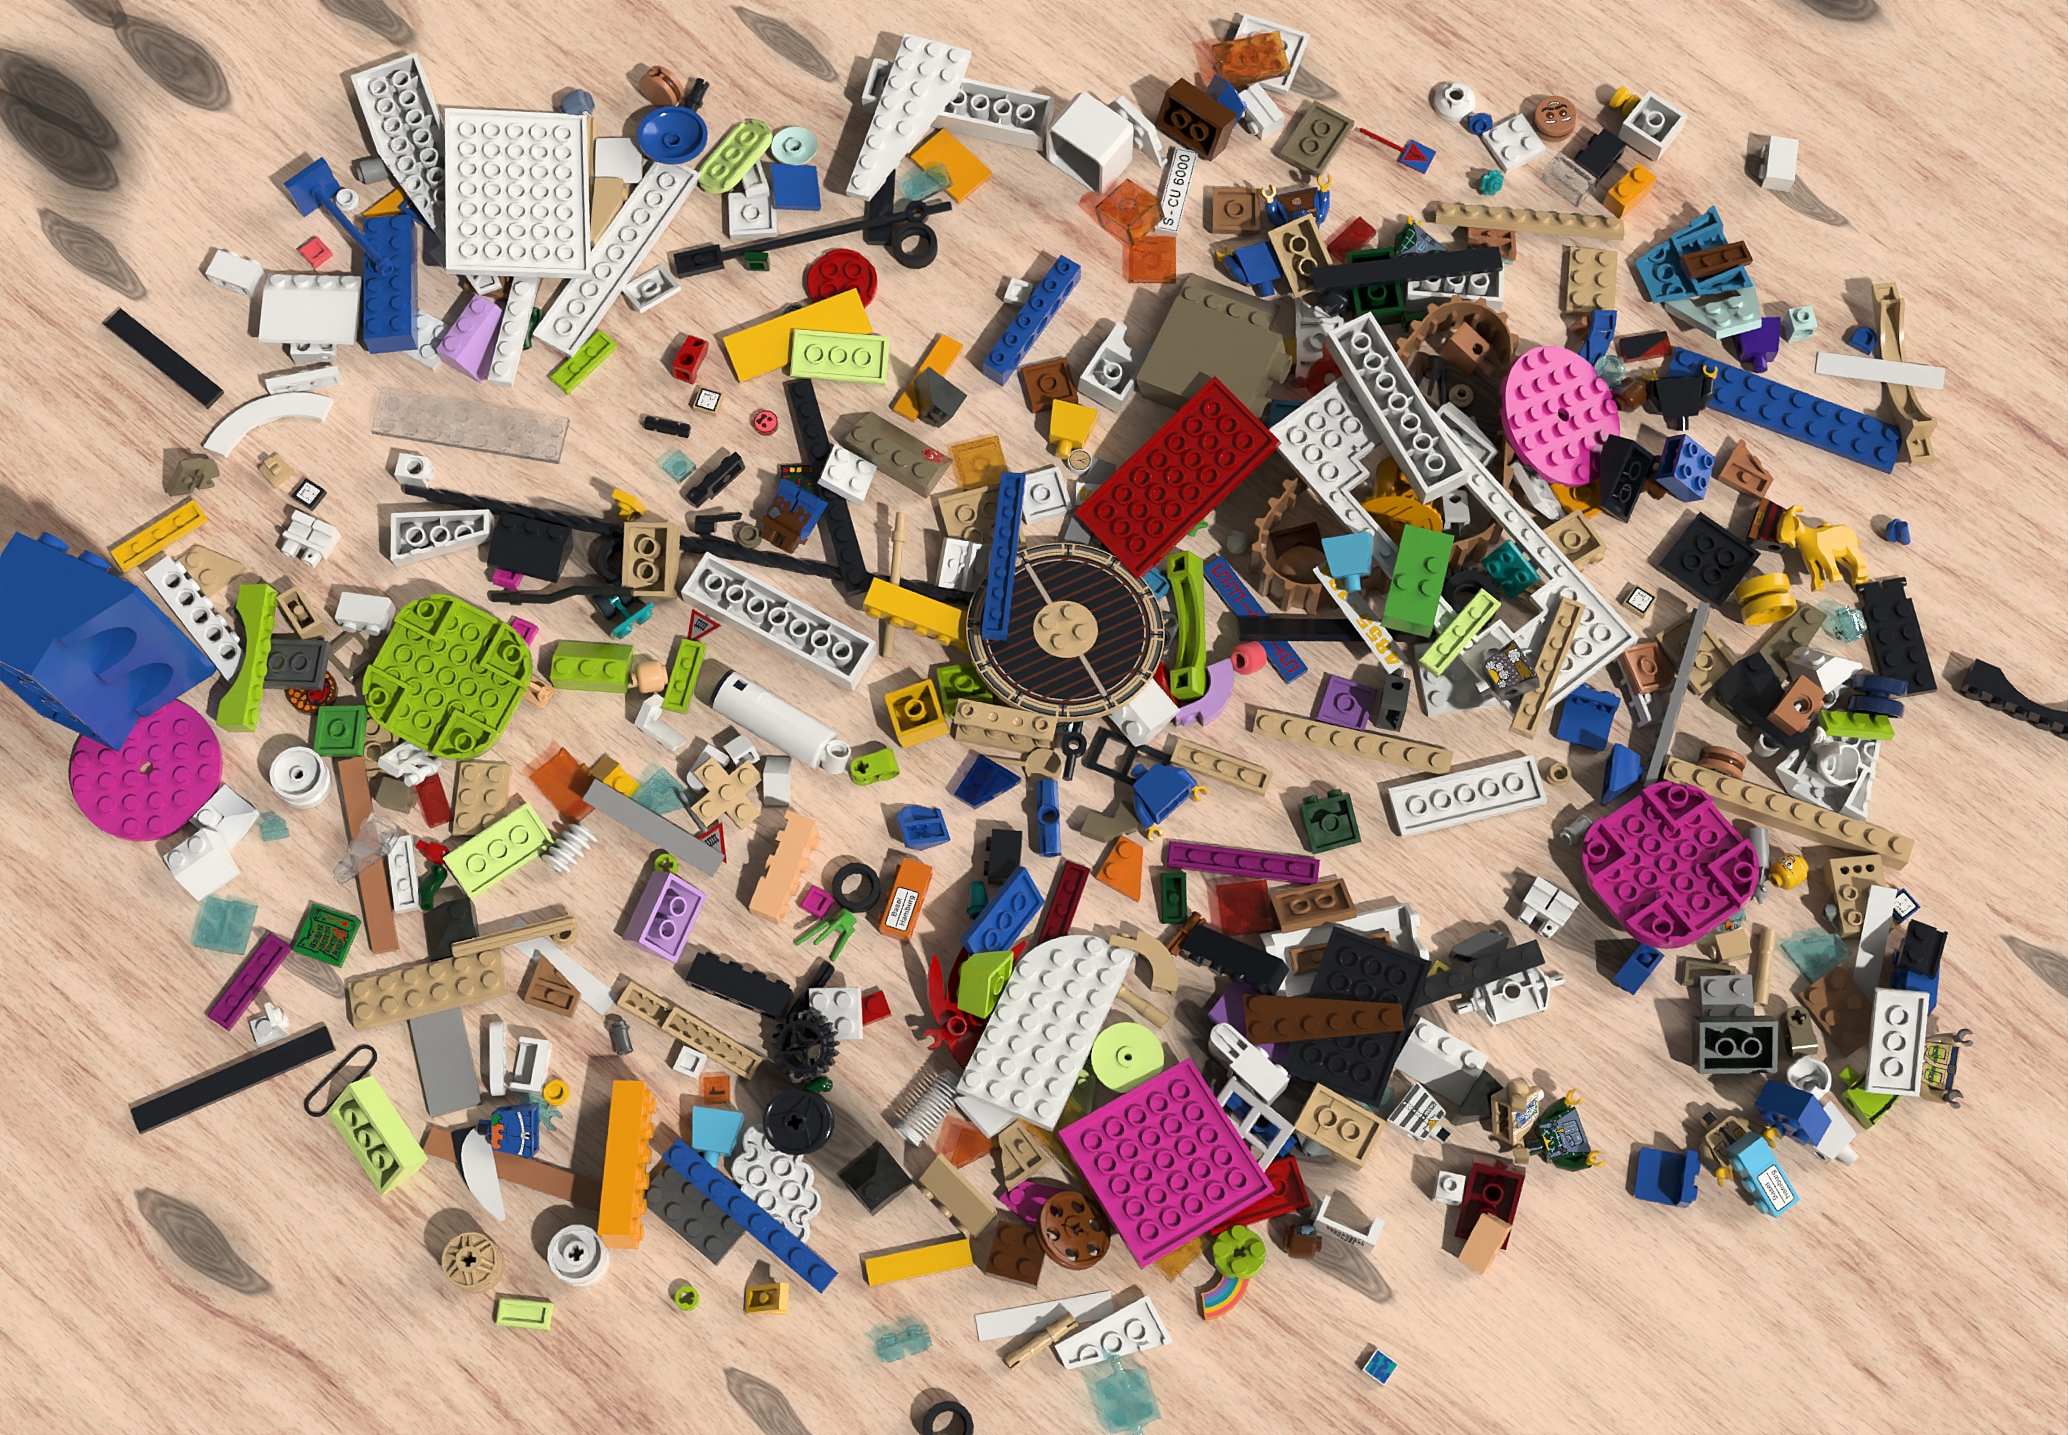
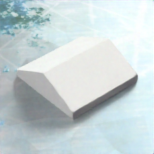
(650, 289)

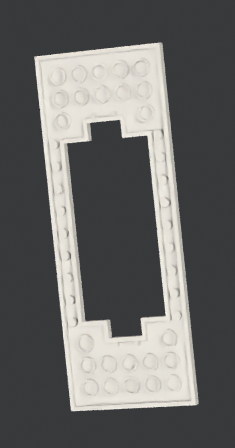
(1324, 448)

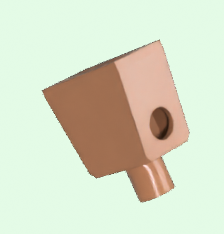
(1468, 351)

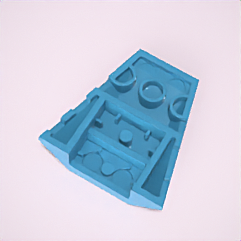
(1664, 273)

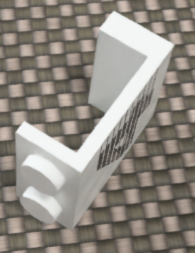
(1340, 1232)

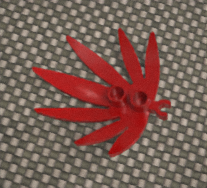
(956, 1027)

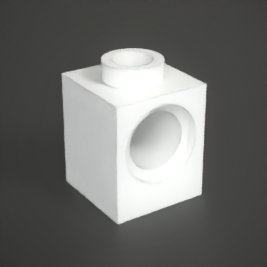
(408, 463)
(1448, 1188)

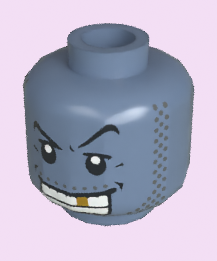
(577, 103)

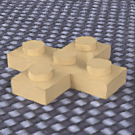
(726, 793)

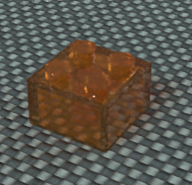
(1129, 212)

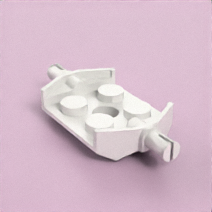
(1496, 1007)

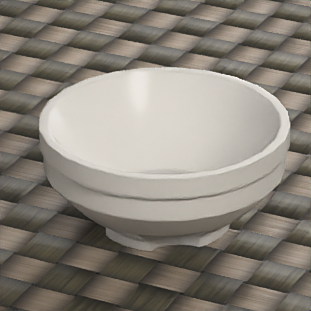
(1452, 109)

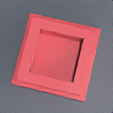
(315, 252)

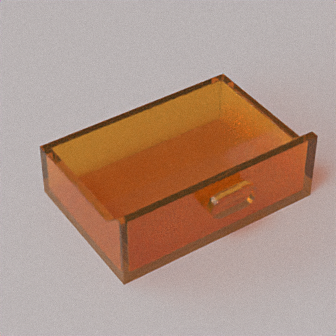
(565, 785)

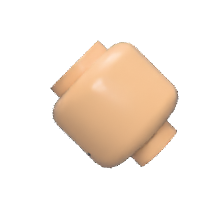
(649, 677)

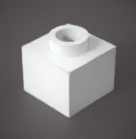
(741, 749)

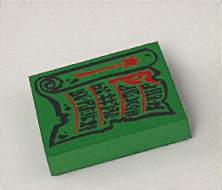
(327, 936)

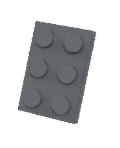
(297, 664)

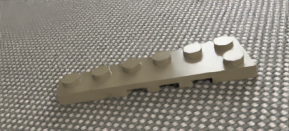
(1792, 635)

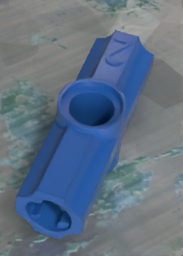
(1048, 833)
(1267, 1134)

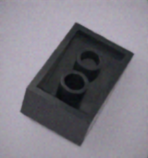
(1622, 475)

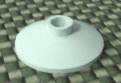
(794, 139)

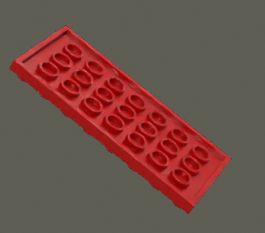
(1177, 477)

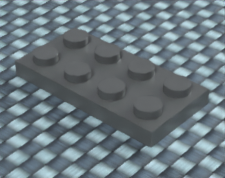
(692, 1215)

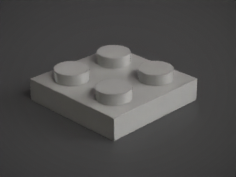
(1726, 995)

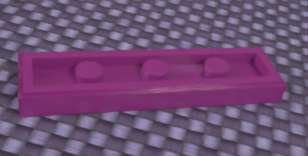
(249, 982)

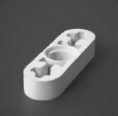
(498, 1058)

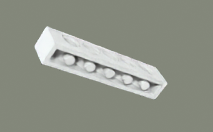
(162, 577)

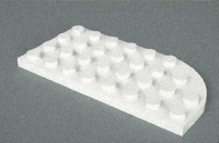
(1045, 1027)

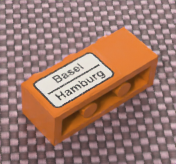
(905, 900)

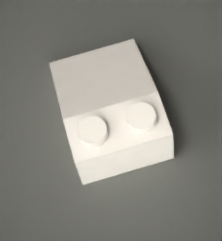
(1468, 433)

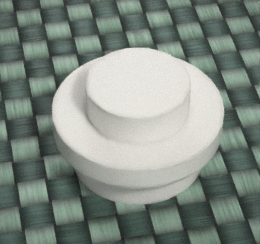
(347, 200)

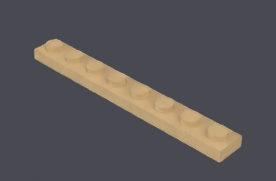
(1529, 221)
(1352, 742)

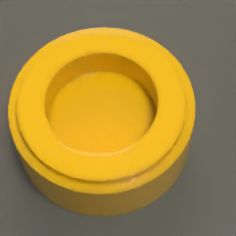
(556, 1093)

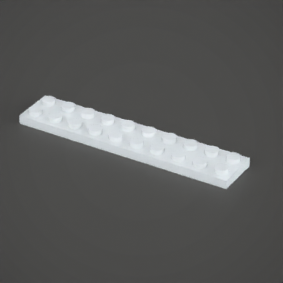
(617, 257)

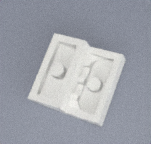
(963, 564)

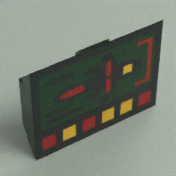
(801, 476)

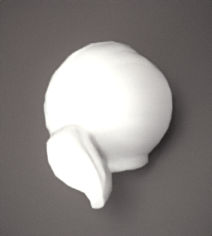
(1836, 760)
(1809, 1075)

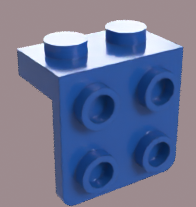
(1588, 717)
(1667, 1177)

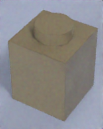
(396, 795)

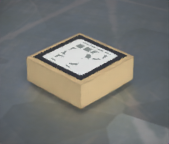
(708, 401)
(1639, 601)

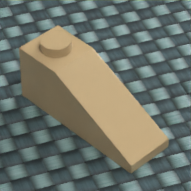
(608, 200)

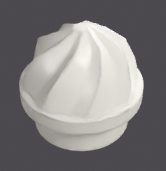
(1237, 542)

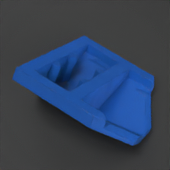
(1227, 95)
(922, 827)

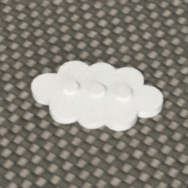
(777, 1182)

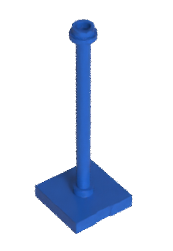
(316, 187)

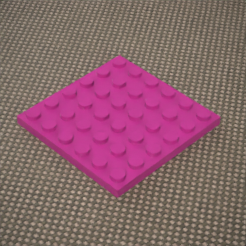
(1165, 1163)

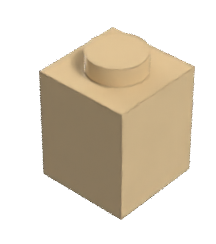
(1730, 947)

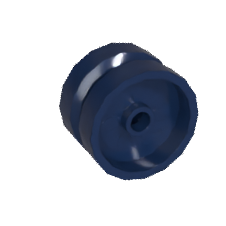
(1877, 695)

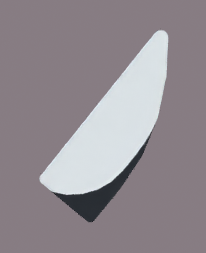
(479, 1168)

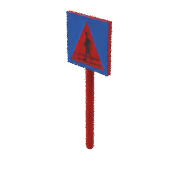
(1415, 156)

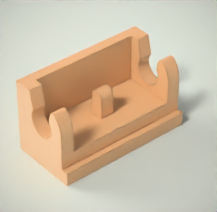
(1484, 1242)

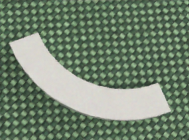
(264, 411)

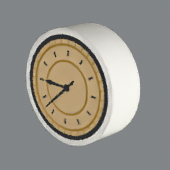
(1079, 461)

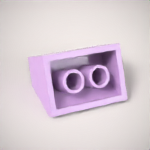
(473, 339)
(664, 916)

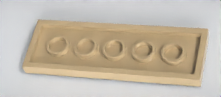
(427, 989)

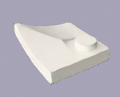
(227, 815)

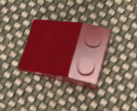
(1492, 1189)

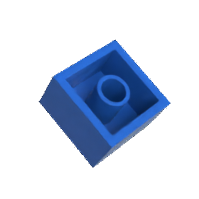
(1793, 1113)

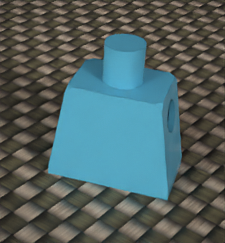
(1349, 558)
(715, 1132)

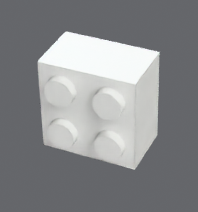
(1652, 126)

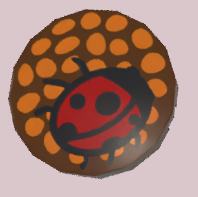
(308, 701)

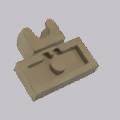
(191, 474)

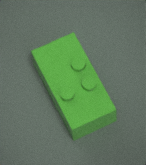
(1417, 580)

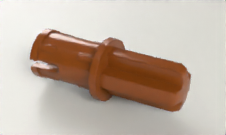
(1177, 942)

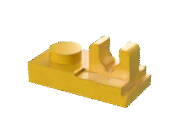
(629, 504)

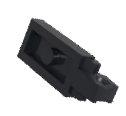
(717, 480)

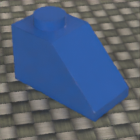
(1638, 968)

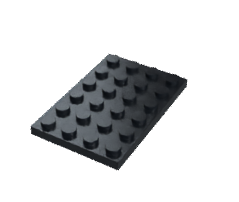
(1364, 972)

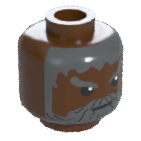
(1629, 394)

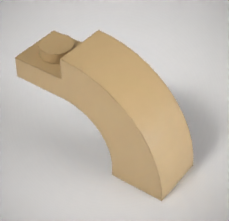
(1155, 956)

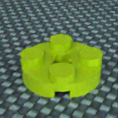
(1239, 1267)

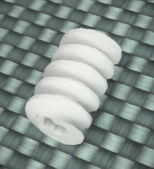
(569, 848)

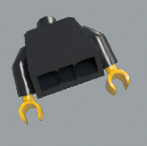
(1680, 395)

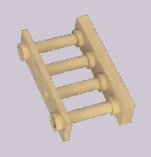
(1004, 727)

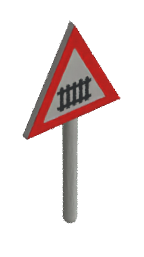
(700, 626)
(713, 837)

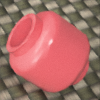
(1248, 657)

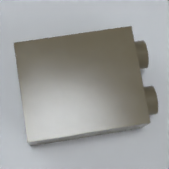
(1208, 343)

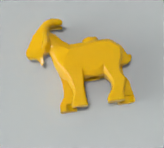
(1822, 548)

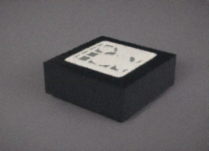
(309, 494)

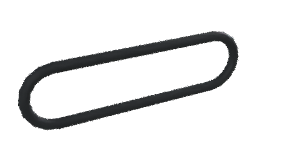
(334, 1072)

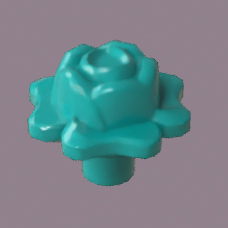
(1491, 182)

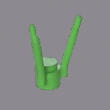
(840, 922)

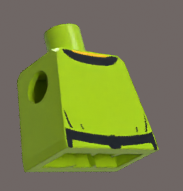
(1864, 1105)

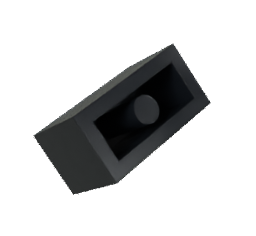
(1601, 154)
(1005, 855)

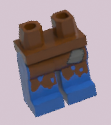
(792, 515)

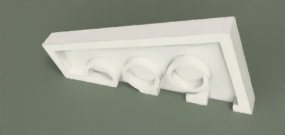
(1121, 1333)

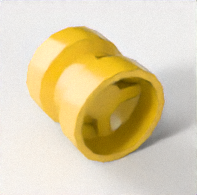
(1624, 101)

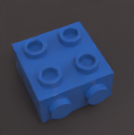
(1685, 468)

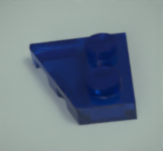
(985, 782)

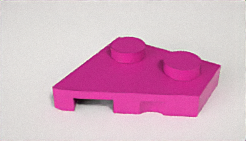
(1027, 1199)

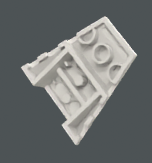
(1804, 783)

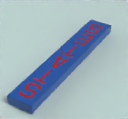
(1245, 606)

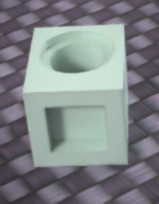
(1799, 324)

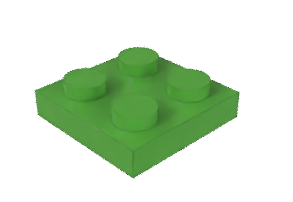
(340, 731)

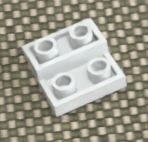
(619, 159)

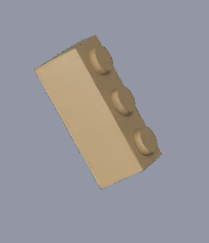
(1299, 250)
(651, 559)
(957, 1197)

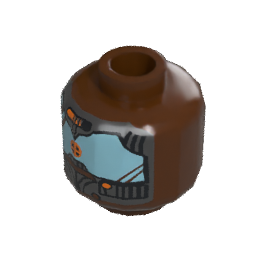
(1302, 1241)

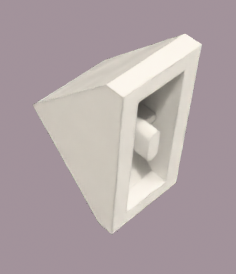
(777, 781)

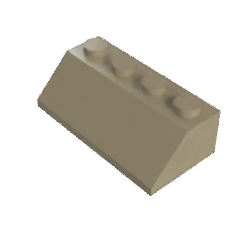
(1230, 301)

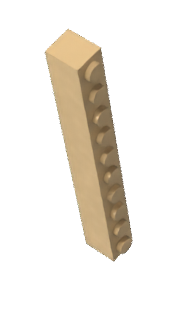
(1792, 814)

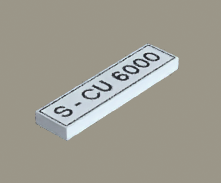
(1177, 191)

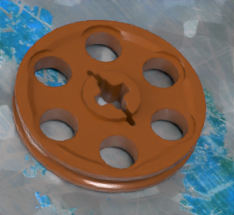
(1081, 1225)

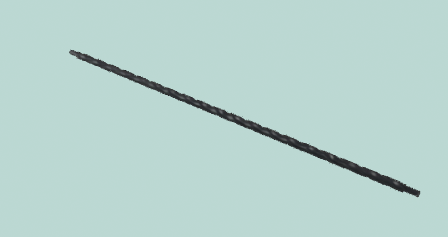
(690, 545)

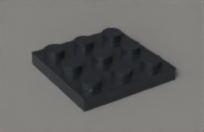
(1709, 561)

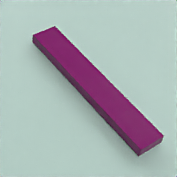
(1243, 863)

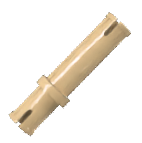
(1041, 1341)

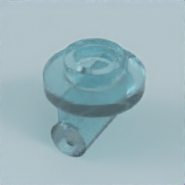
(274, 828)

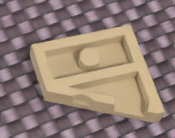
(211, 569)
(1019, 1155)

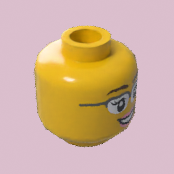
(1788, 871)

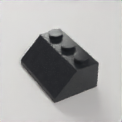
(530, 547)

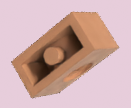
(1784, 713)

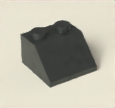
(937, 397)

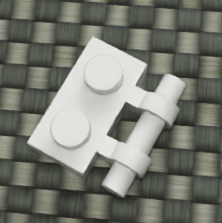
(403, 761)

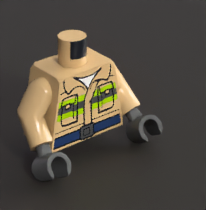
(1940, 1067)

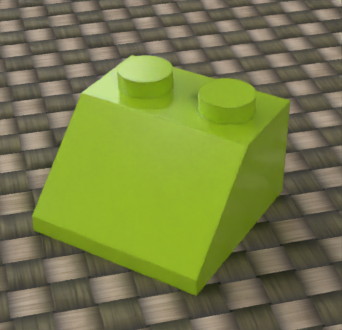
(983, 981)

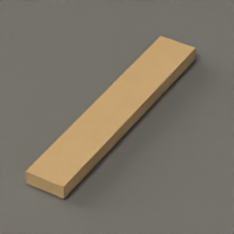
(1548, 667)

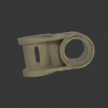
(1798, 1036)

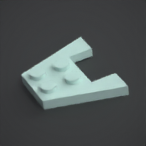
(1723, 317)

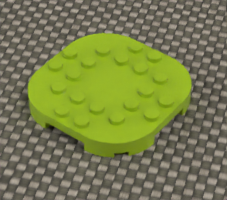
(448, 678)

